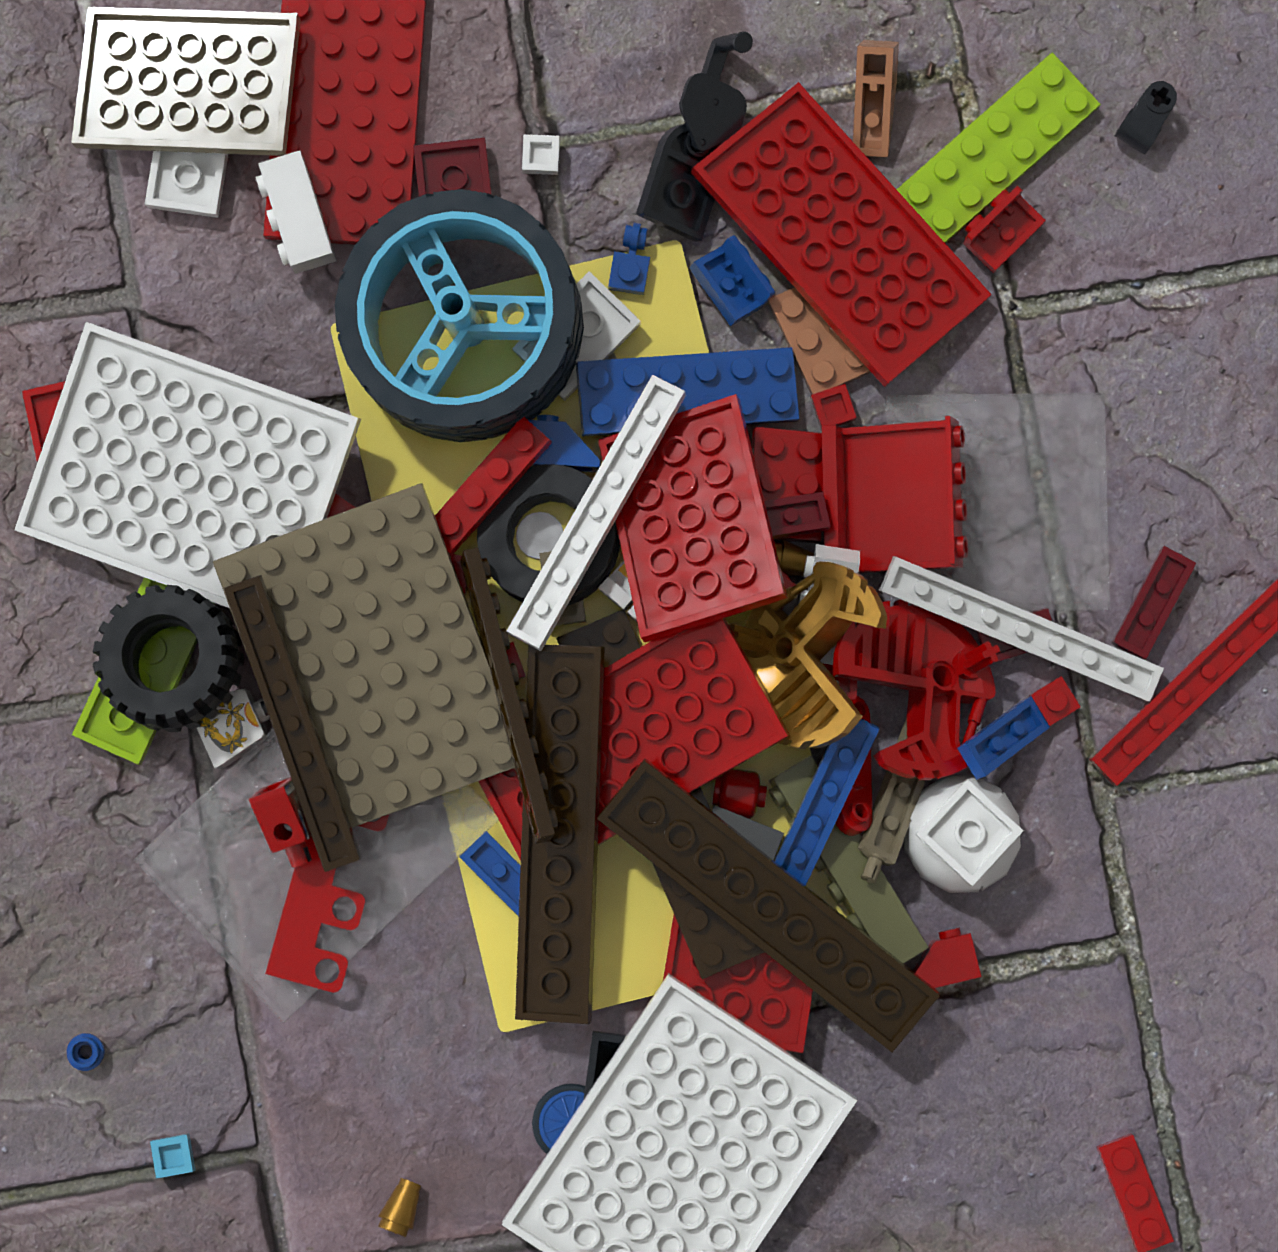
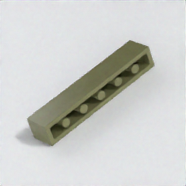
(870, 905)

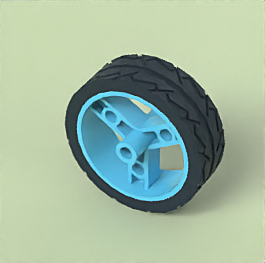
(416, 235)

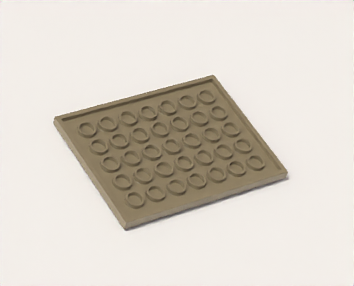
(383, 652)

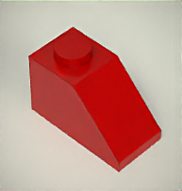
(949, 959)

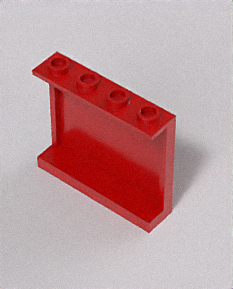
(896, 493)

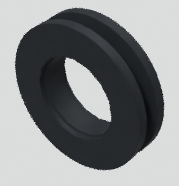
(497, 531)

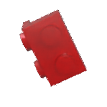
(1003, 229)

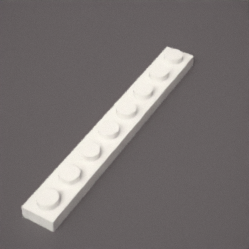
(596, 513)
(1021, 629)

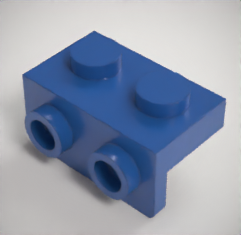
(733, 281)

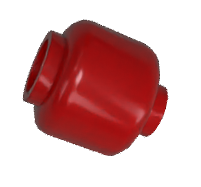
(739, 792)

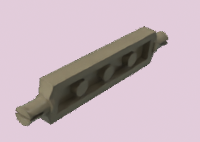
(889, 820)

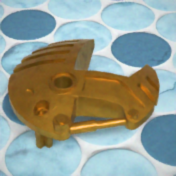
(789, 651)

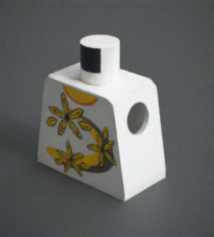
(234, 729)

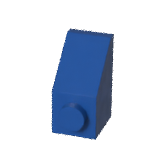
(566, 446)

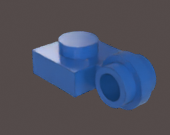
(630, 270)

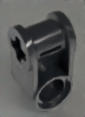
(1146, 120)

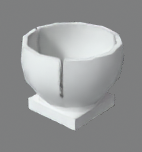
(963, 834)

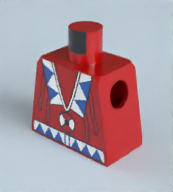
(278, 806)

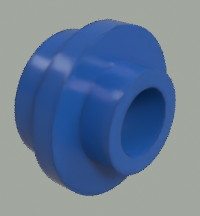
(75, 1057)

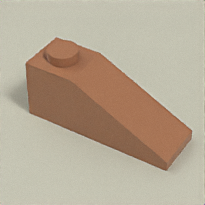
(875, 96)

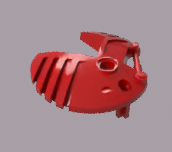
(909, 657)

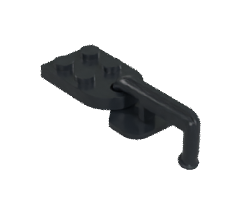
(711, 116)

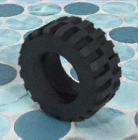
(132, 629)

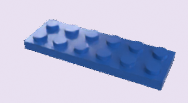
(759, 378)

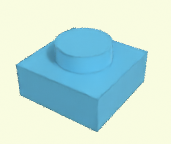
(172, 1155)

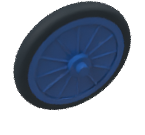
(555, 1112)

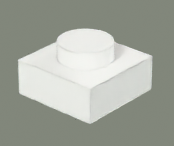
(540, 154)

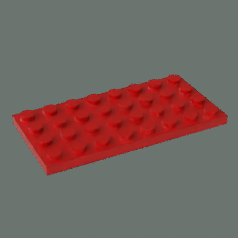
(356, 107)
(841, 234)
(681, 705)

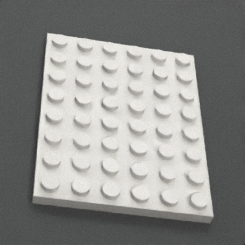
(178, 463)
(682, 1139)

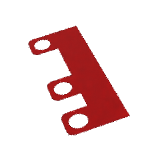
(305, 908)

